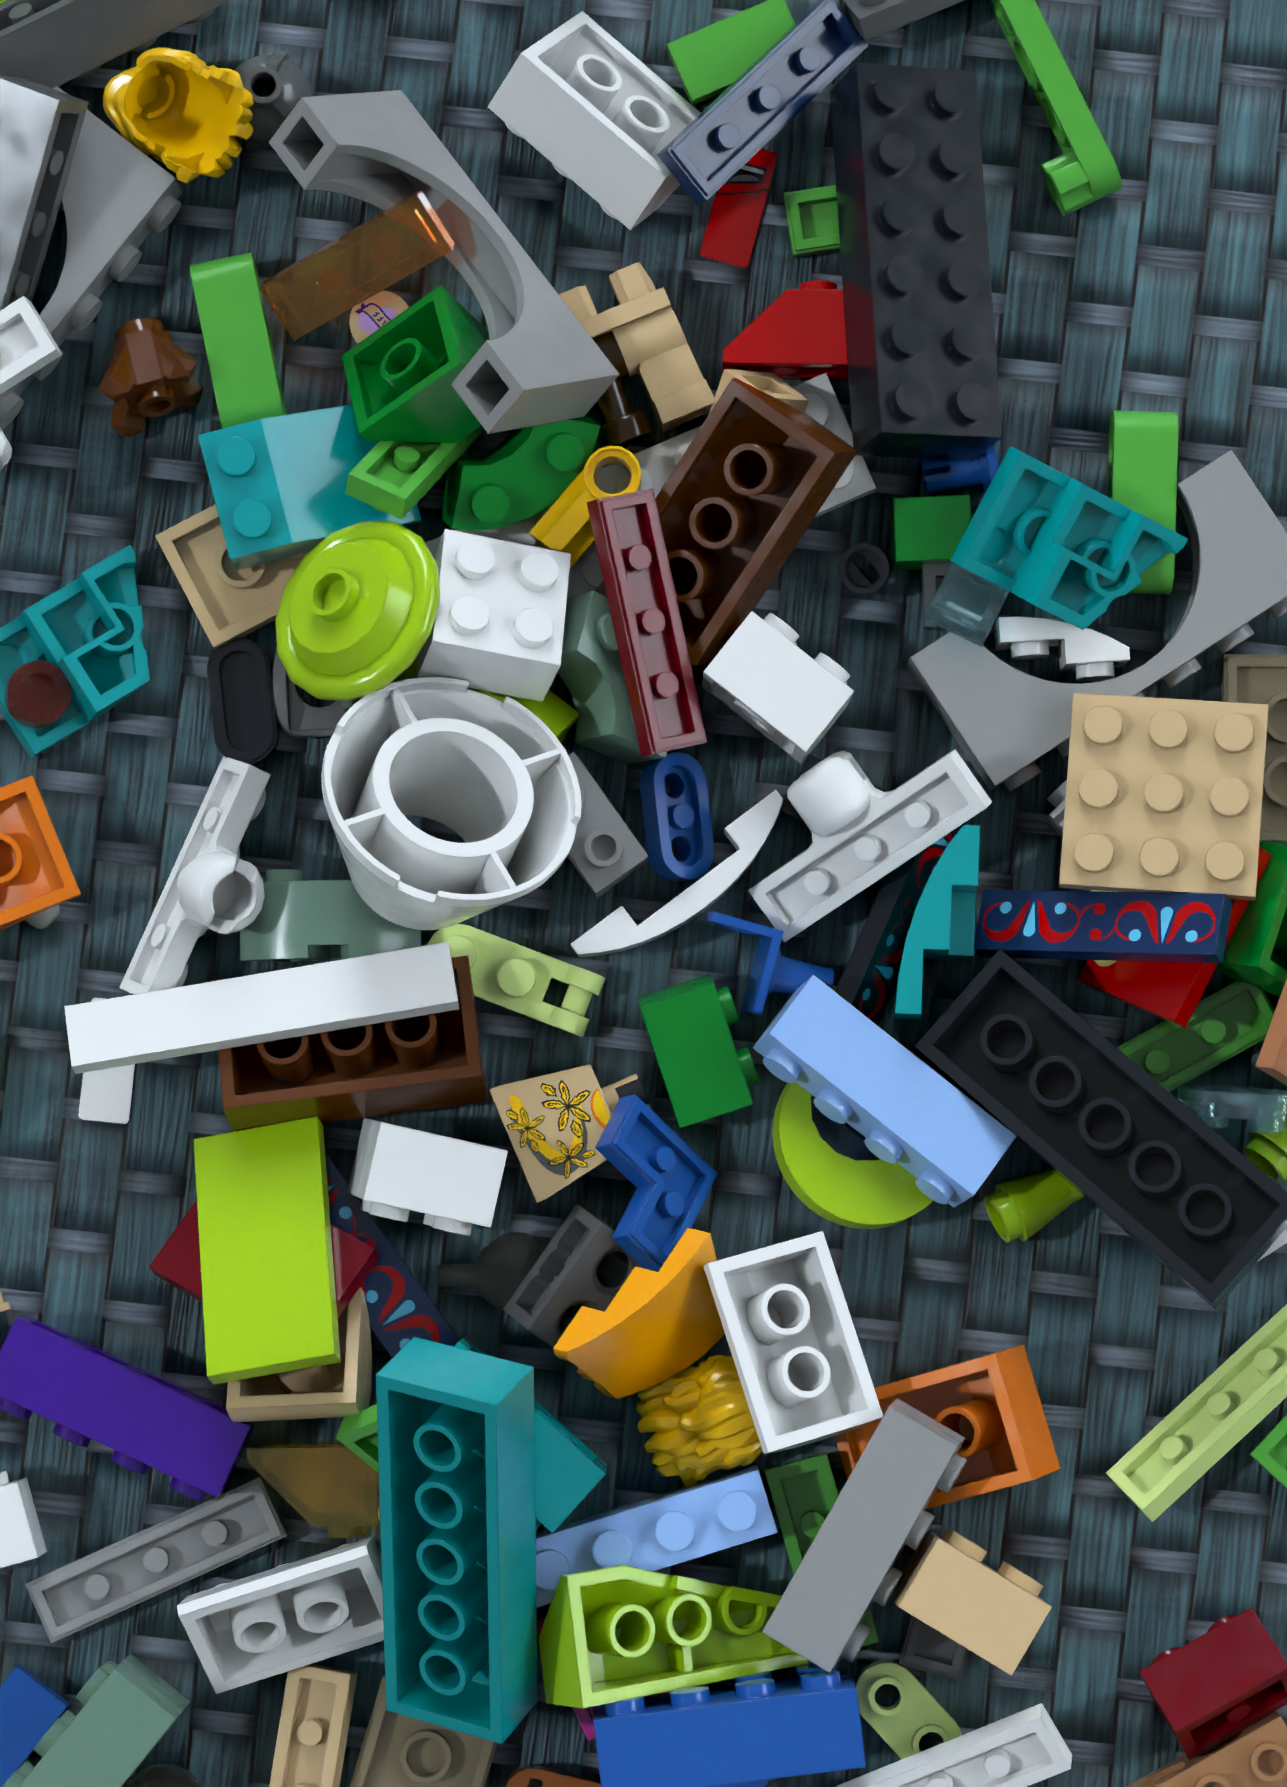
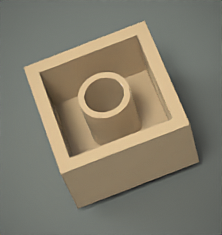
(969, 1601)

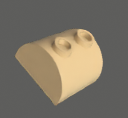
(316, 1391)

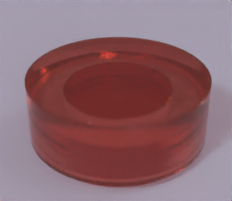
(37, 694)

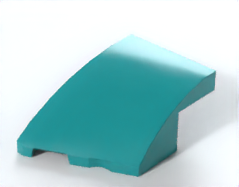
(1059, 541)
(91, 636)
(941, 921)

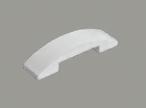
(621, 933)

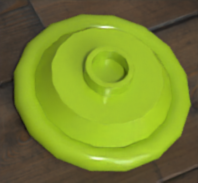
(357, 610)

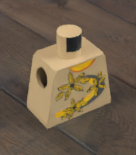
(558, 1123)

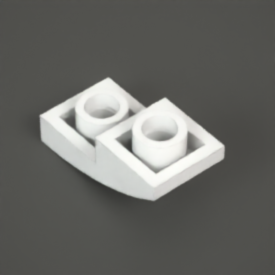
(1079, 650)

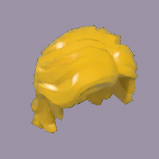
(181, 111)
(699, 1421)

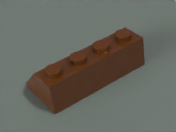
(741, 508)
(360, 1069)

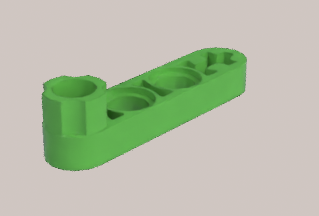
(1086, 166)

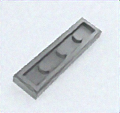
(156, 1559)

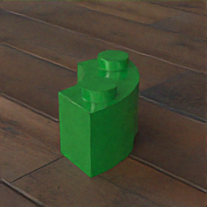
(518, 475)

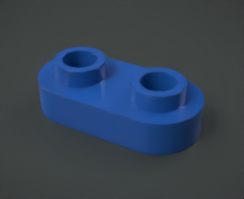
(677, 818)

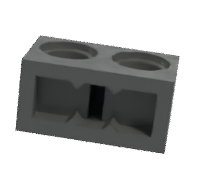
(569, 1276)

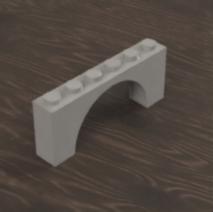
(381, 150)
(109, 209)
(1015, 719)

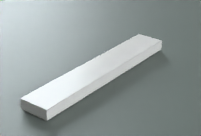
(261, 1007)

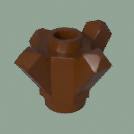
(147, 376)

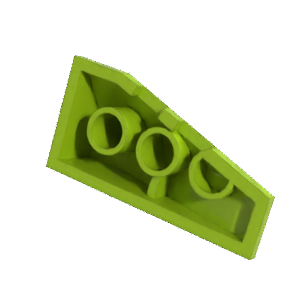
(649, 1633)

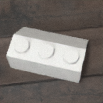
(596, 116)
(793, 1343)
(287, 1615)

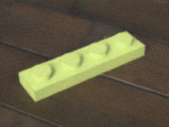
(1207, 1422)

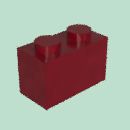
(1218, 1682)

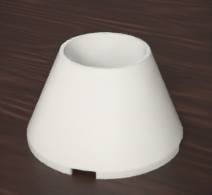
(462, 762)

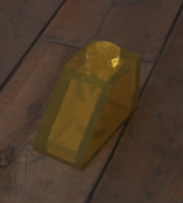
(322, 1484)

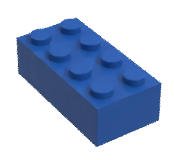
(732, 1732)

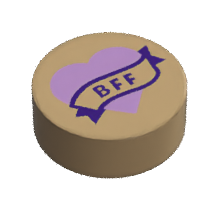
(374, 314)

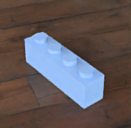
(883, 1093)
(658, 1530)

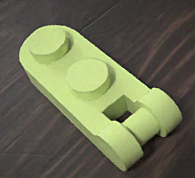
(521, 976)

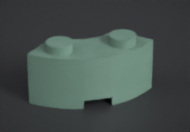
(597, 682)
(318, 923)

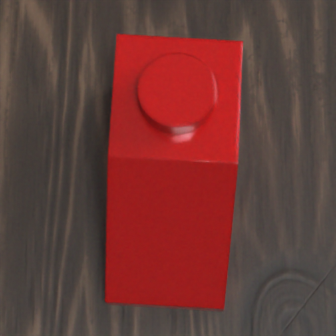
(795, 336)

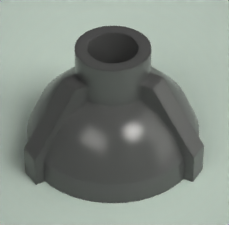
(290, 87)

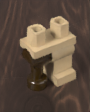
(647, 341)

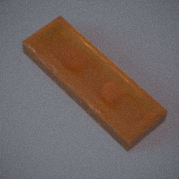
(357, 265)

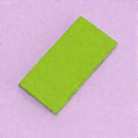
(266, 1251)

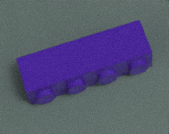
(121, 1408)

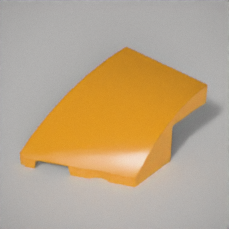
(651, 1326)

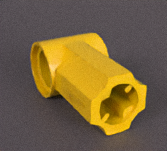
(567, 522)

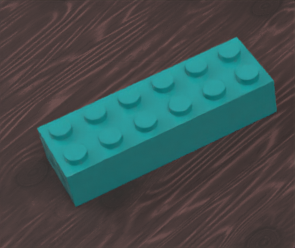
(458, 1538)

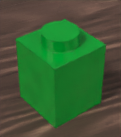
(927, 529)

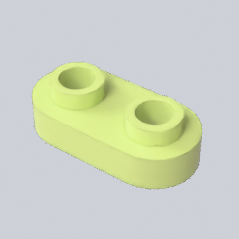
(910, 1716)

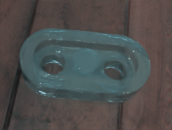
(1215, 1104)

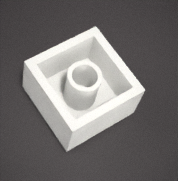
(497, 615)
(778, 685)
(426, 1173)

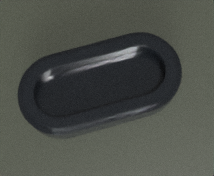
(242, 701)

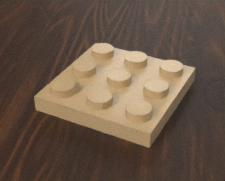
(1163, 795)

